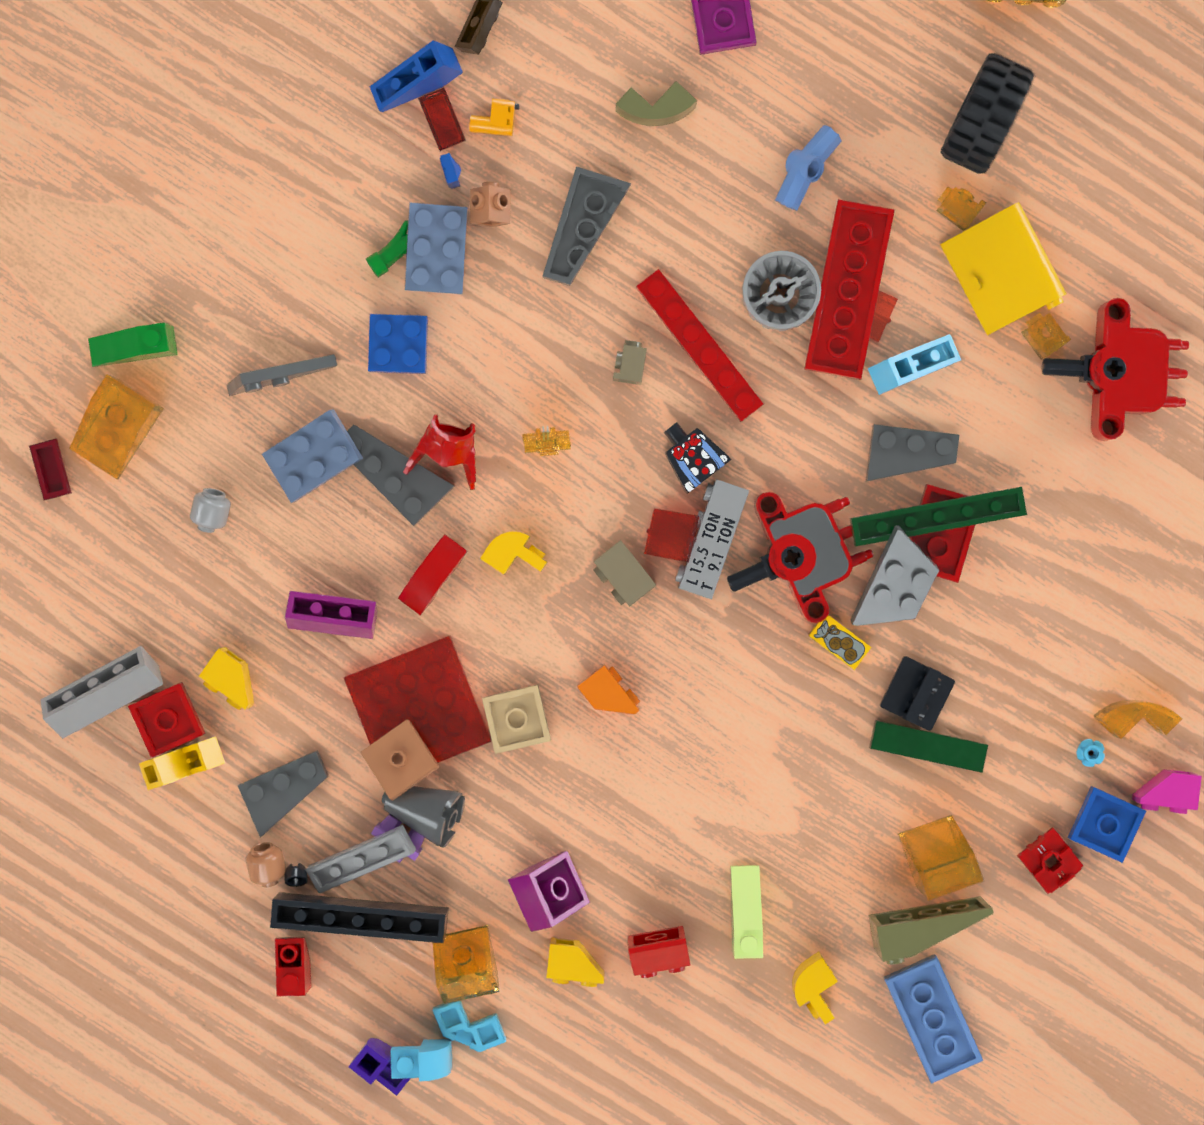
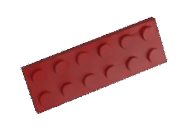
(849, 289)

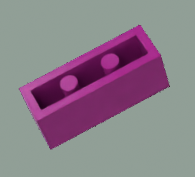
(331, 614)

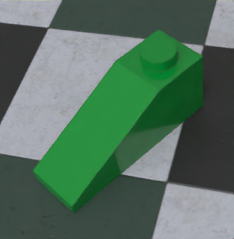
(133, 344)

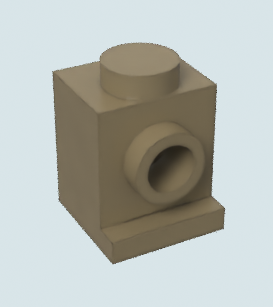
(630, 363)

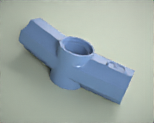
(806, 167)

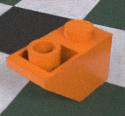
(606, 693)

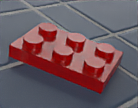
(945, 547)

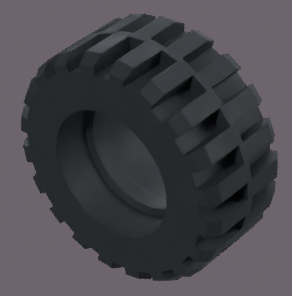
(987, 113)

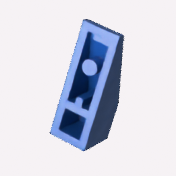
(417, 76)

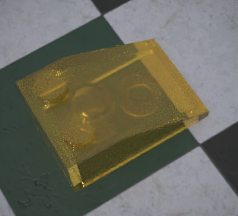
(114, 425)

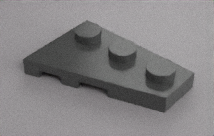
(908, 450)
(281, 789)

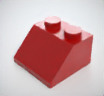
(658, 952)

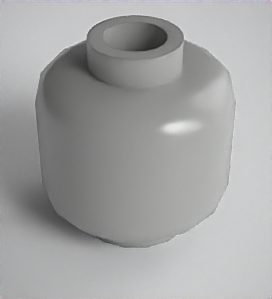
(210, 510)

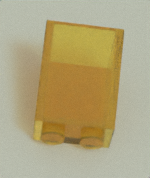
(940, 858)

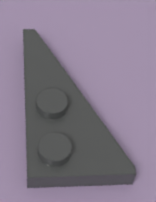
(278, 375)

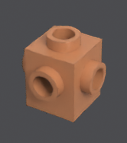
(490, 205)

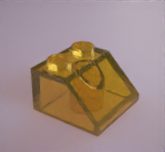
(465, 965)

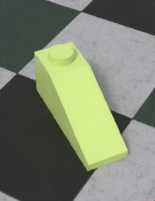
(746, 912)

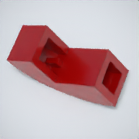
(432, 574)

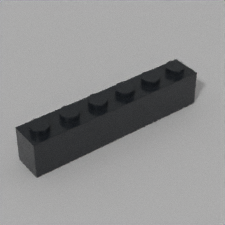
(359, 917)

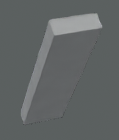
(361, 859)

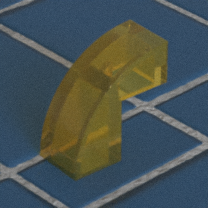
(1125, 714)

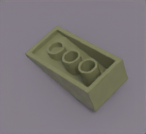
(915, 929)

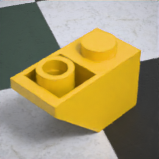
(229, 676)
(572, 962)

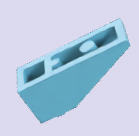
(914, 364)

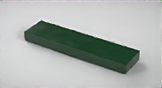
(928, 746)

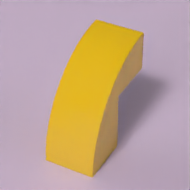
(181, 763)

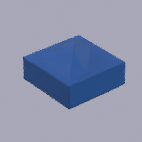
(451, 170)

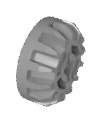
(803, 278)

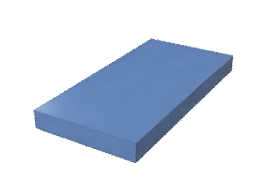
(933, 1018)

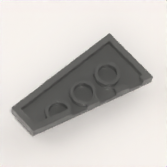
(585, 215)
(384, 466)

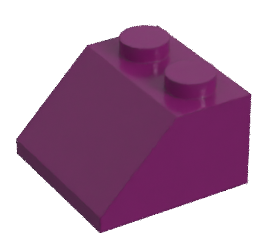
(549, 891)

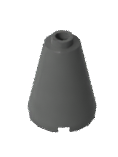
(428, 812)

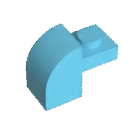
(425, 1062)

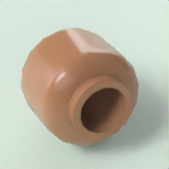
(265, 864)

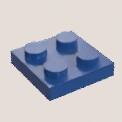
(398, 344)
(1106, 824)

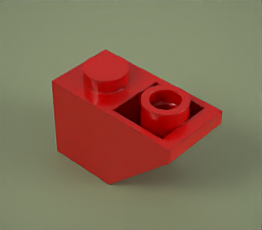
(292, 966)

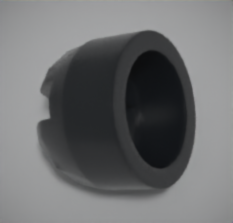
(296, 875)

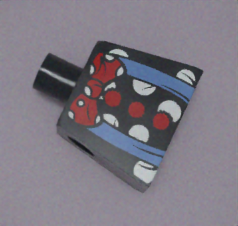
(693, 456)

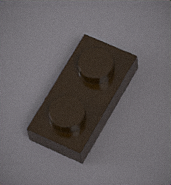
(478, 25)

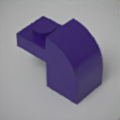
(375, 1063)

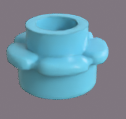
(1083, 752)

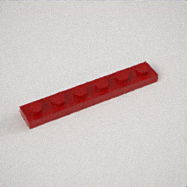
(699, 345)

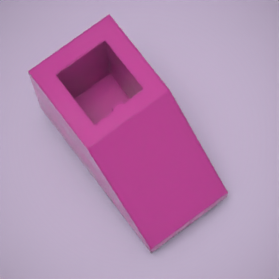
(1170, 789)

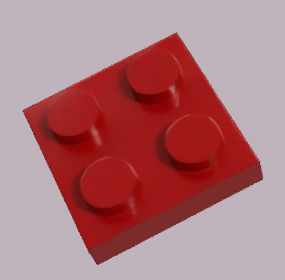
(166, 719)

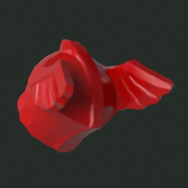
(448, 447)

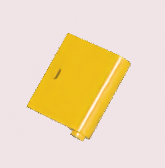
(1007, 265)

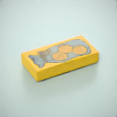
(840, 642)

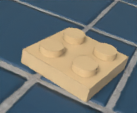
(516, 719)

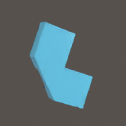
(477, 1035)

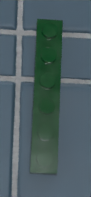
(939, 516)

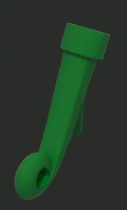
(391, 253)

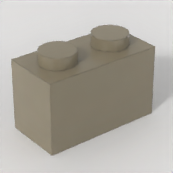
(624, 574)

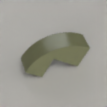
(670, 108)

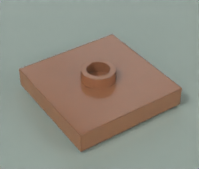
(400, 759)

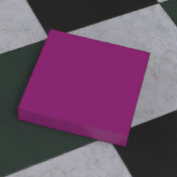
(723, 25)

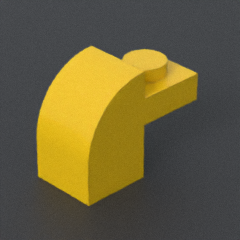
(506, 548)
(809, 981)

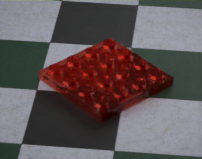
(426, 689)

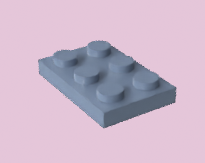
(435, 248)
(312, 456)

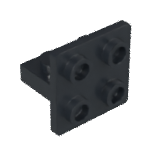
(917, 693)

